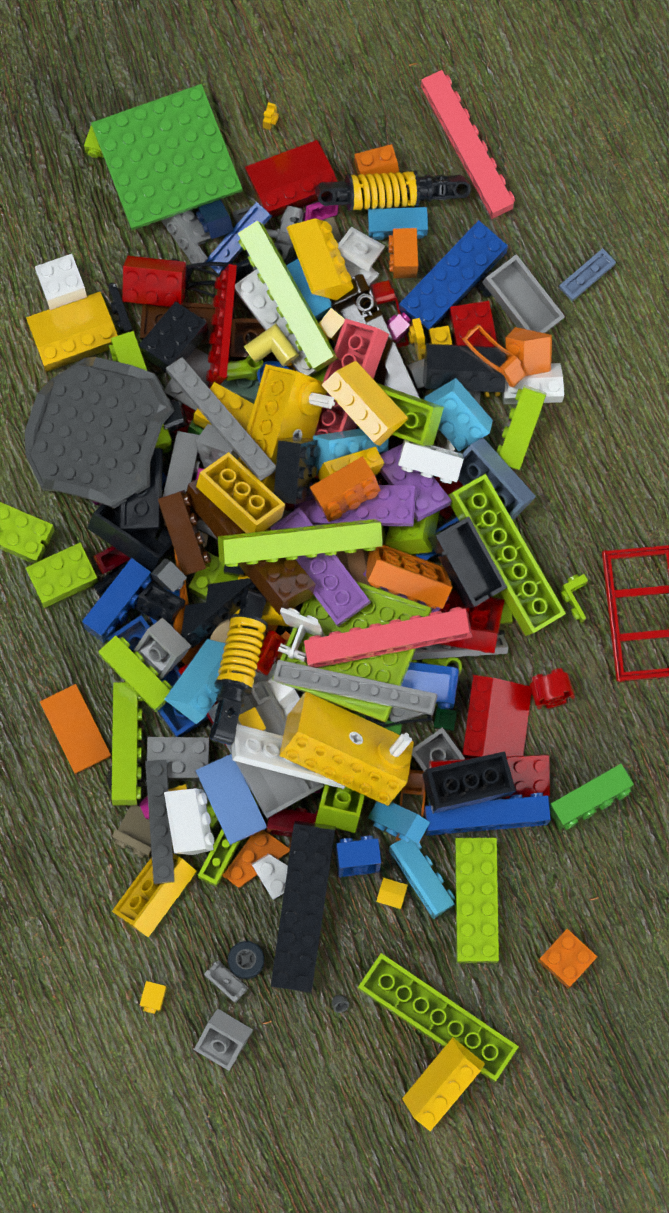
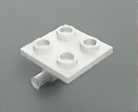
(303, 624)

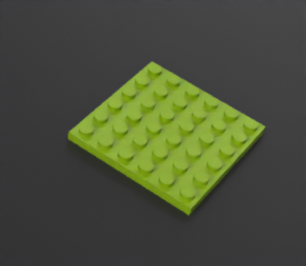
(384, 668)

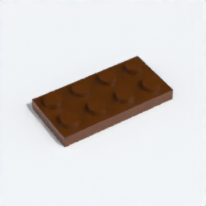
(153, 313)

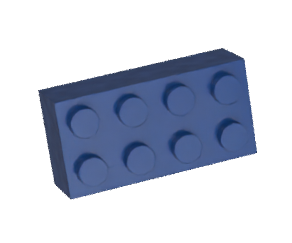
(117, 601)
(358, 856)

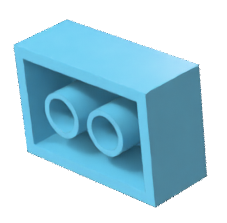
(462, 416)

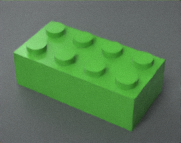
(591, 796)

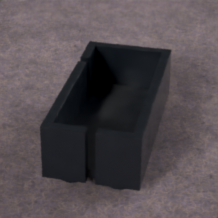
(133, 543)
(467, 562)

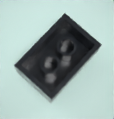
(173, 337)
(295, 469)

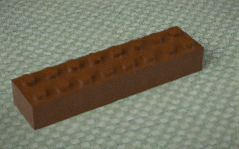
(280, 582)

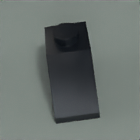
(177, 418)

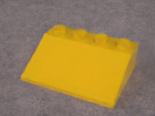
(72, 331)

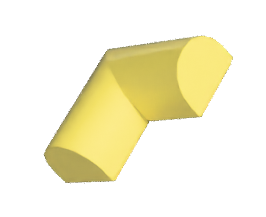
(272, 341)

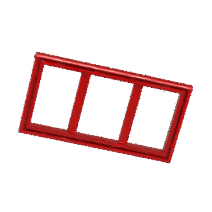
(616, 637)

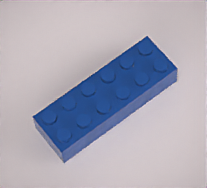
(454, 276)
(174, 719)
(490, 815)

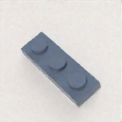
(587, 274)

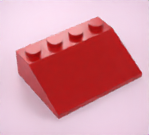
(290, 178)
(483, 621)
(496, 717)

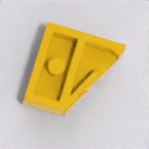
(417, 337)

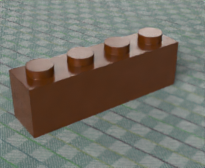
(184, 532)

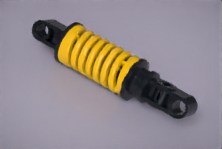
(391, 190)
(238, 664)

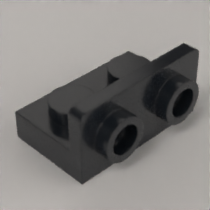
(159, 603)

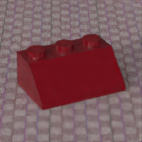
(283, 821)

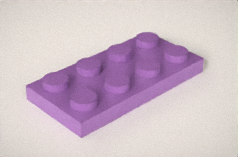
(429, 494)

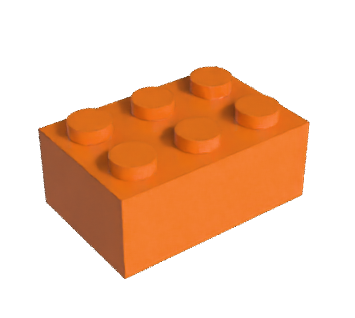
(345, 489)

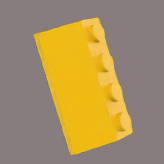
(320, 258)
(365, 402)
(147, 902)
(442, 1083)

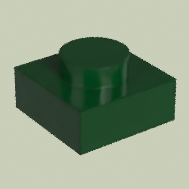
(446, 719)

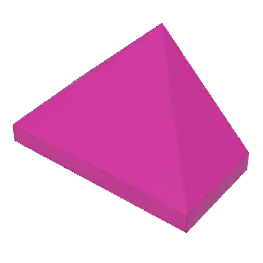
(320, 211)

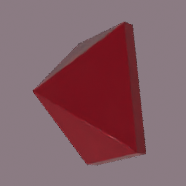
(109, 558)

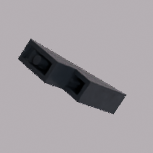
(221, 602)

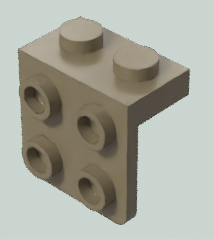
(134, 832)

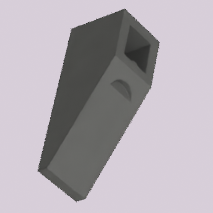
(168, 576)

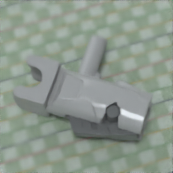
(283, 242)

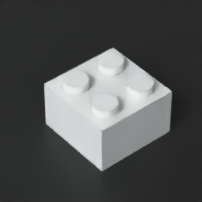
(60, 281)

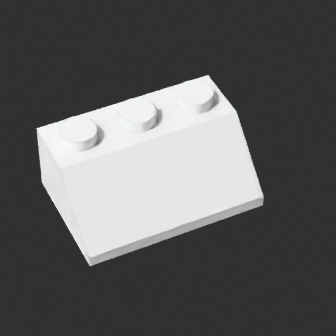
(548, 382)
(431, 461)
(189, 821)

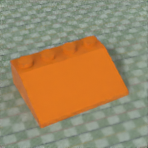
(408, 576)

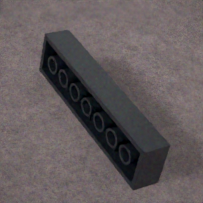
(303, 906)

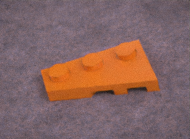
(256, 847)

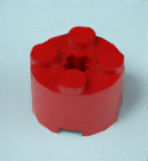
(551, 689)

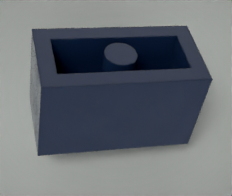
(214, 219)

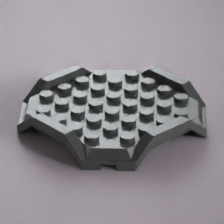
(96, 430)

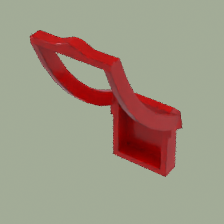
(384, 293)

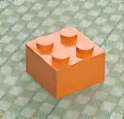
(404, 252)
(567, 958)

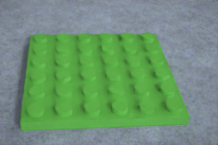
(166, 157)

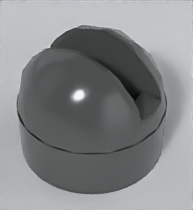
(340, 1003)

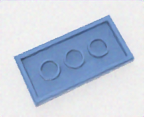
(231, 799)

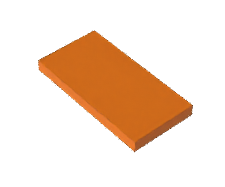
(75, 729)

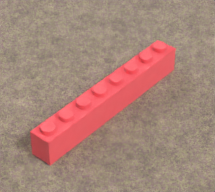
(467, 144)
(388, 638)

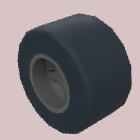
(246, 960)

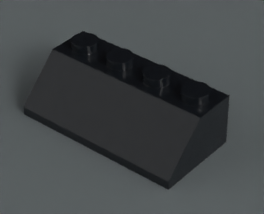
(449, 362)

